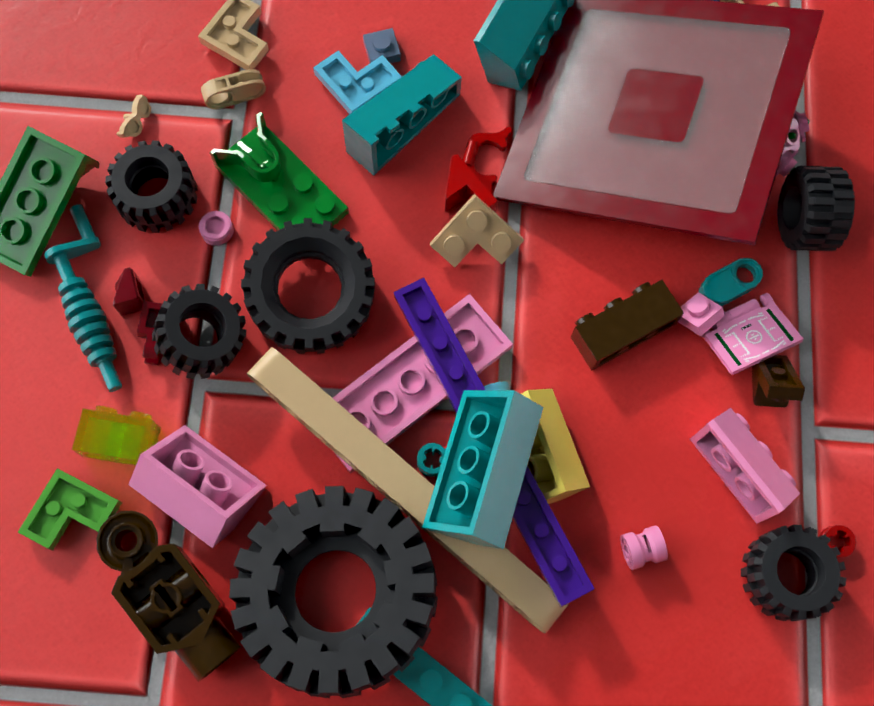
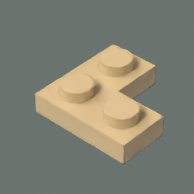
(229, 34)
(475, 225)

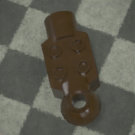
(166, 595)

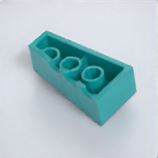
(399, 113)

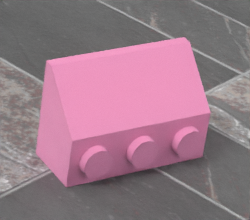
(745, 466)
(196, 485)

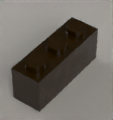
(626, 323)

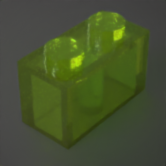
(114, 436)

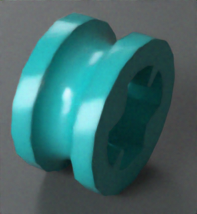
(421, 458)

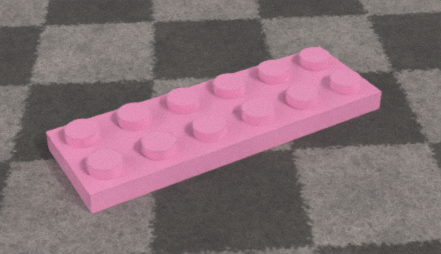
(405, 386)

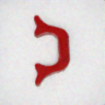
(475, 142)

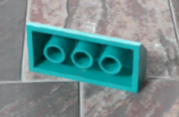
(516, 38)
(483, 467)

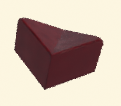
(129, 293)

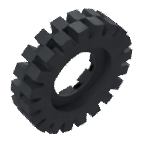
(266, 588)

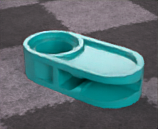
(725, 285)

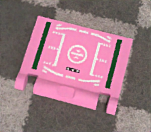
(751, 334)

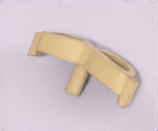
(132, 125)

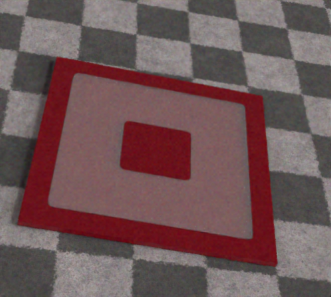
(663, 114)

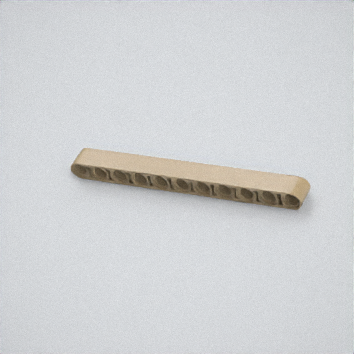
(400, 484)

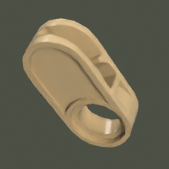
(233, 89)

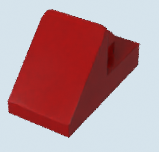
(464, 184)

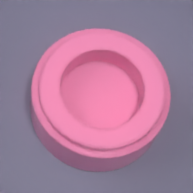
(216, 228)

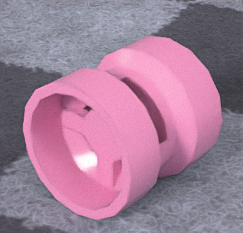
(644, 547)

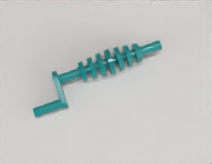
(81, 309)

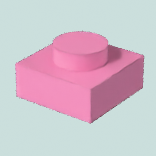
(700, 314)

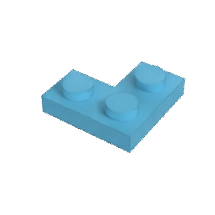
(353, 87)

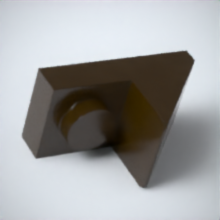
(776, 382)

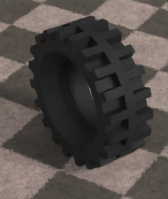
(299, 243)

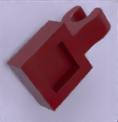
(145, 329)

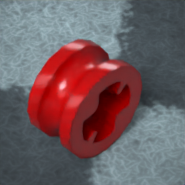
(846, 534)

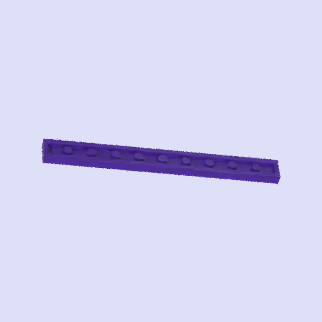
(532, 512)

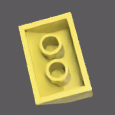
(553, 453)

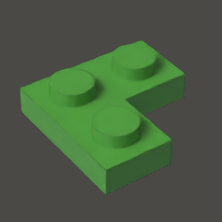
(61, 502)

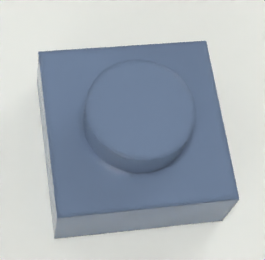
(380, 44)

